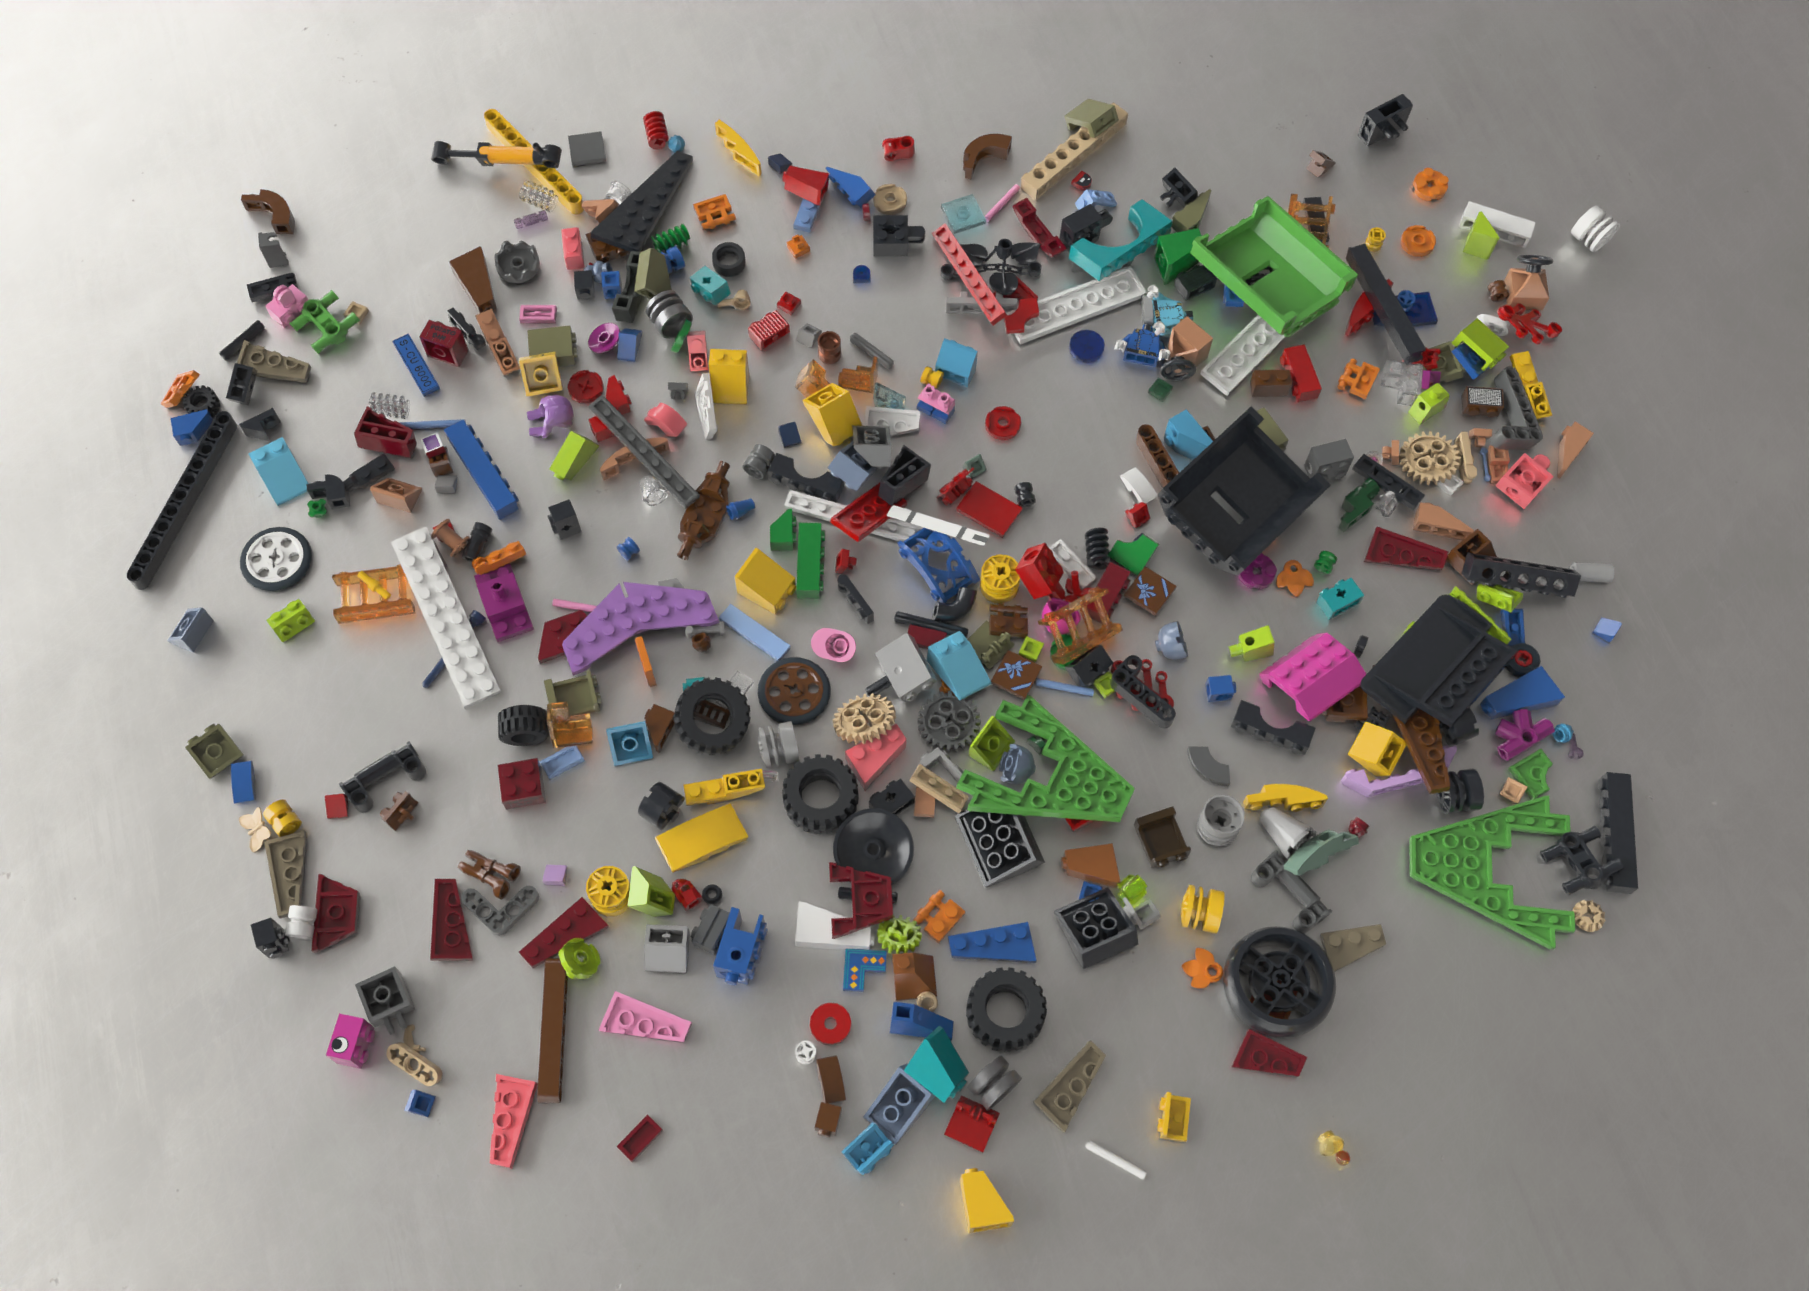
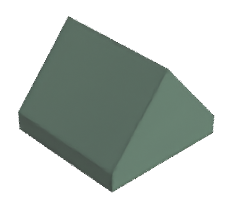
(976, 462)

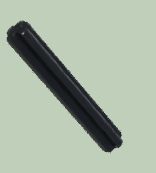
(909, 619)

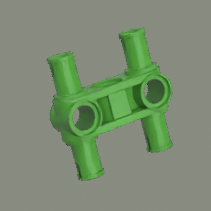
(316, 312)

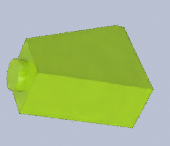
(573, 456)

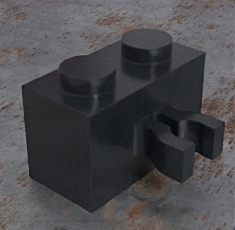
(1178, 189)

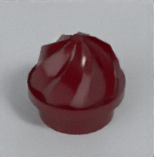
(1358, 827)

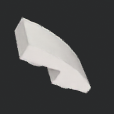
(1136, 482)

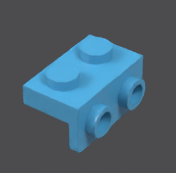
(867, 1149)

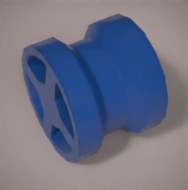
(1408, 298)
(628, 548)

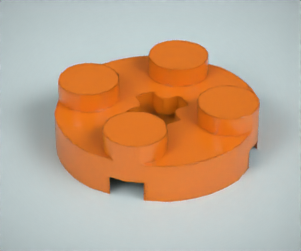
(1437, 179)

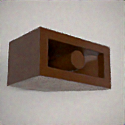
(659, 724)

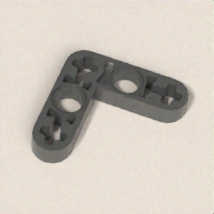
(497, 916)

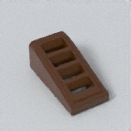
(706, 719)

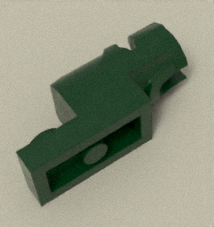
(1358, 503)

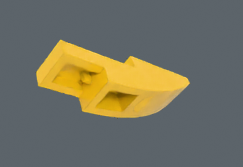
(1534, 389)
(725, 788)
(1291, 796)

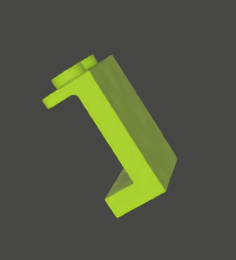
(1483, 342)

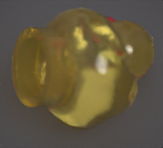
(1331, 1145)

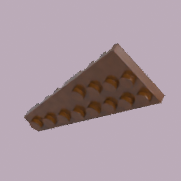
(1425, 745)

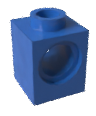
(611, 284)
(1220, 688)

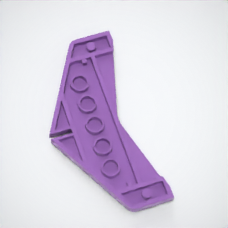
(643, 610)

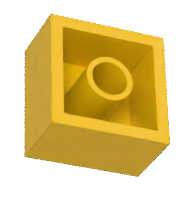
(540, 374)

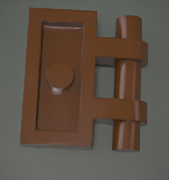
(1013, 625)

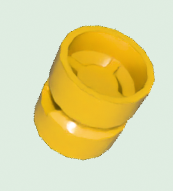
(282, 818)

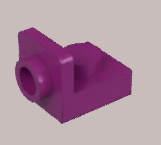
(1430, 378)

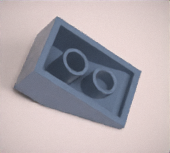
(851, 467)
(899, 1105)

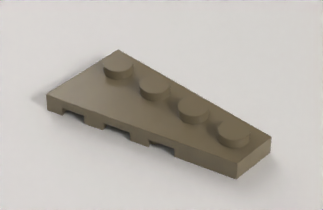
(273, 364)
(286, 869)

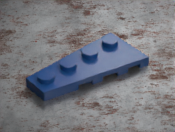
(998, 943)

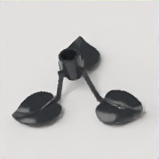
(1003, 282)

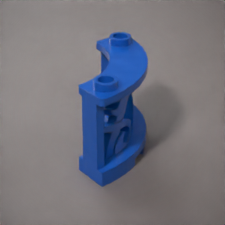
(964, 568)

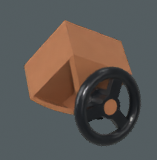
(1529, 284)
(1188, 348)

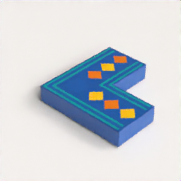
(861, 961)

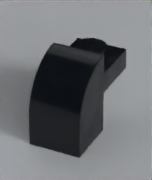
(332, 489)

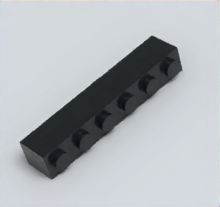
(1618, 830)

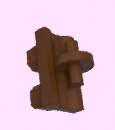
(399, 811)

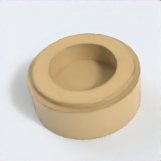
(927, 1001)

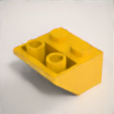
(1377, 749)

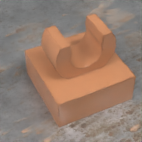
(1480, 436)
(1388, 452)

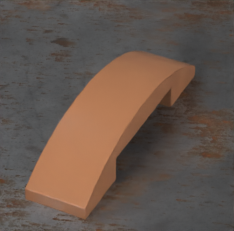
(611, 465)

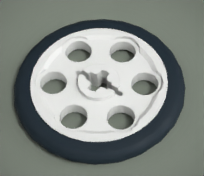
(273, 582)

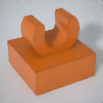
(798, 246)

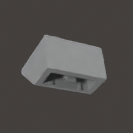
(666, 948)

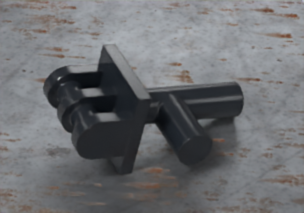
(1371, 719)

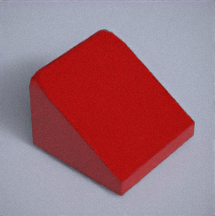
(336, 806)

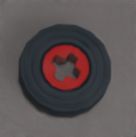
(1527, 652)

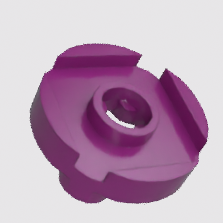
(1257, 580)

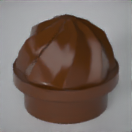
(701, 642)

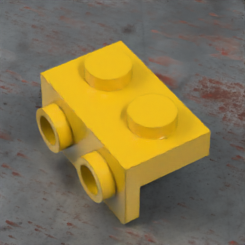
(1174, 1117)

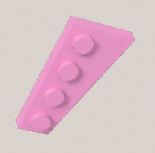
(637, 1018)

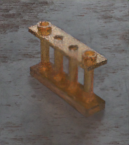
(1296, 206)
(377, 610)
(1093, 638)

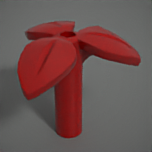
(1073, 587)

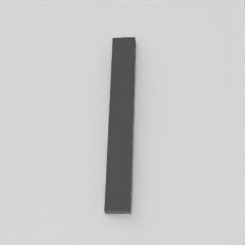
(644, 451)

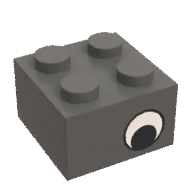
(1329, 460)

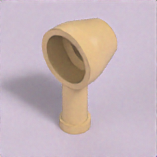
(740, 301)

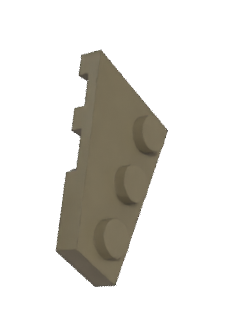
(1351, 944)

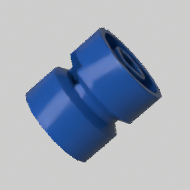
(677, 261)

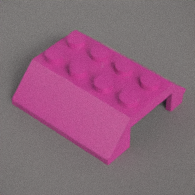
(1315, 674)

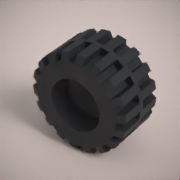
(523, 725)

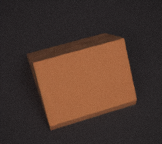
(396, 494)

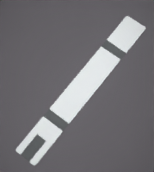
(938, 525)

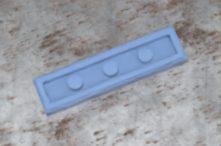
(754, 632)

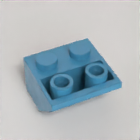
(957, 362)

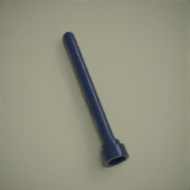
(475, 620)

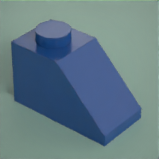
(190, 427)

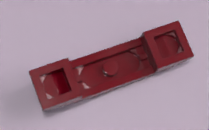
(1036, 229)

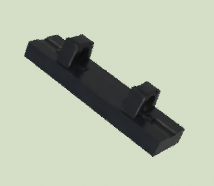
(1388, 481)

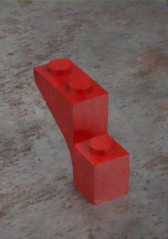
(619, 400)

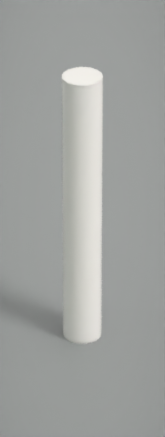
(1116, 1159)

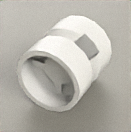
(301, 921)

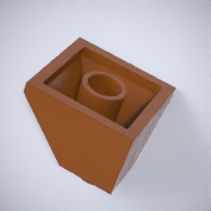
(913, 975)

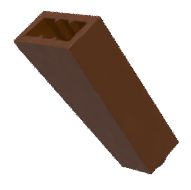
(474, 278)

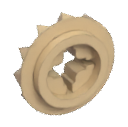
(1586, 923)

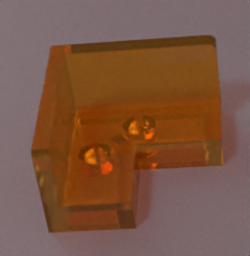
(811, 379)
(861, 379)
(568, 729)

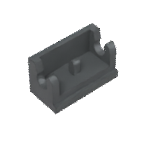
(272, 250)

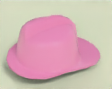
(833, 644)

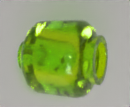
(1132, 888)

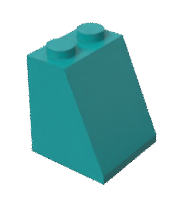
(938, 1066)

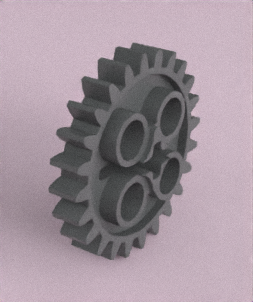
(939, 735)

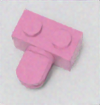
(286, 304)

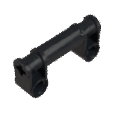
(356, 786)

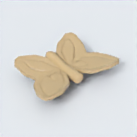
(258, 832)

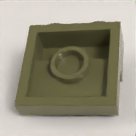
(1448, 363)
(213, 750)

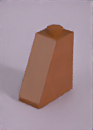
(1092, 864)

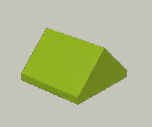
(1481, 238)
(991, 744)

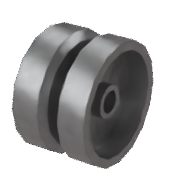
(991, 1079)

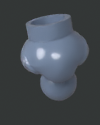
(597, 268)

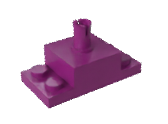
(503, 603)

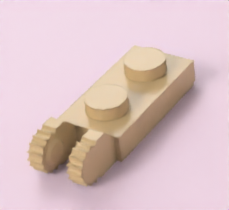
(1466, 467)

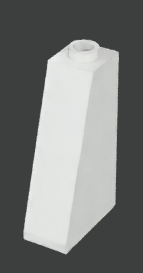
(815, 931)

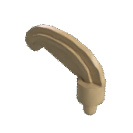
(408, 1039)

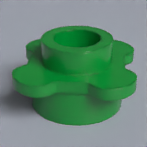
(321, 511)

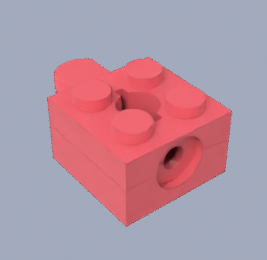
(1527, 477)

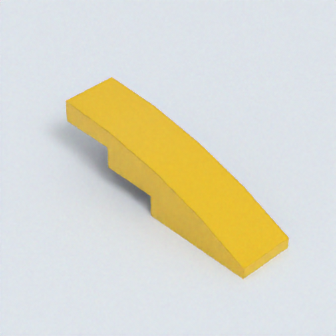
(741, 151)

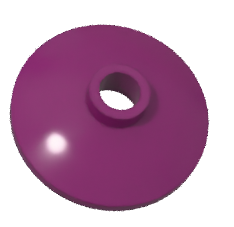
(604, 337)

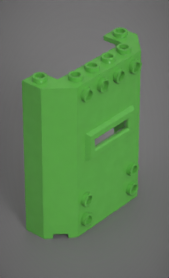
(1305, 272)

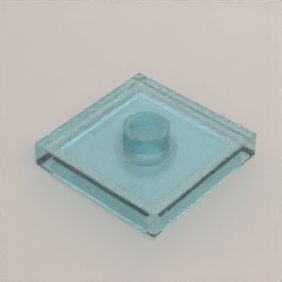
(963, 214)

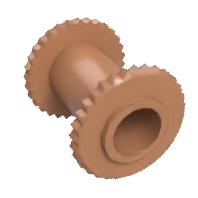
(450, 537)

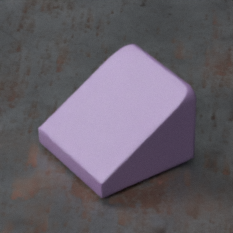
(555, 875)

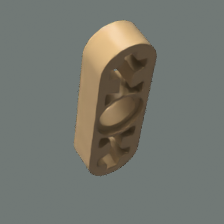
(404, 1064)

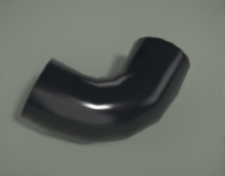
(956, 610)

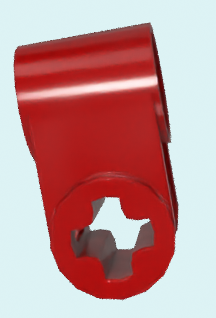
(900, 148)

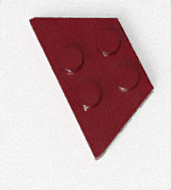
(555, 633)
(336, 913)

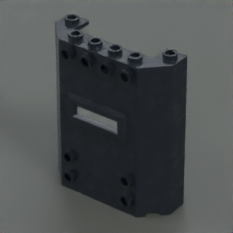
(1253, 480)

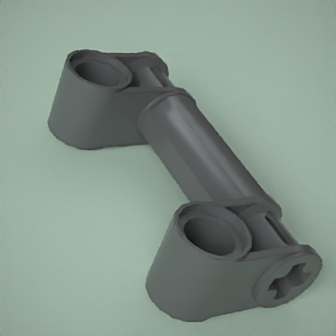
(1314, 909)

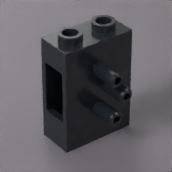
(1385, 120)

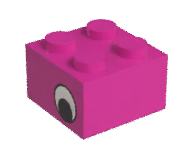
(350, 1041)

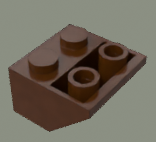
(1474, 543)

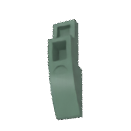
(1317, 849)

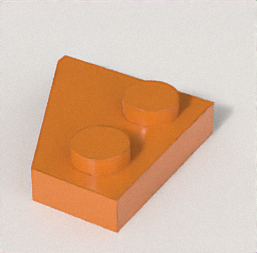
(179, 388)

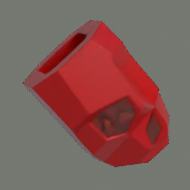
(686, 894)

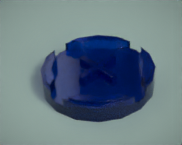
(1086, 346)

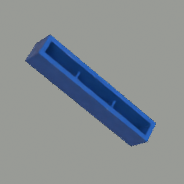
(481, 469)

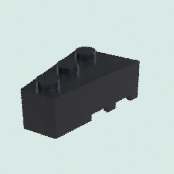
(903, 476)

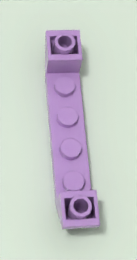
(1359, 782)

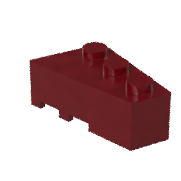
(383, 435)

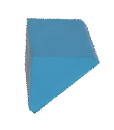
(629, 743)

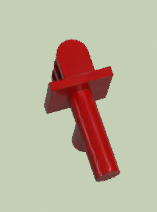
(1430, 358)

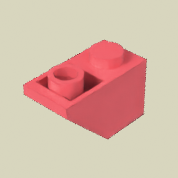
(697, 350)

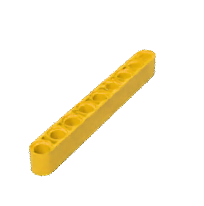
(547, 176)

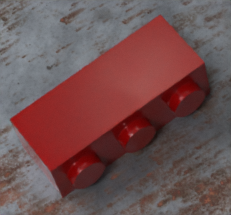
(1303, 376)

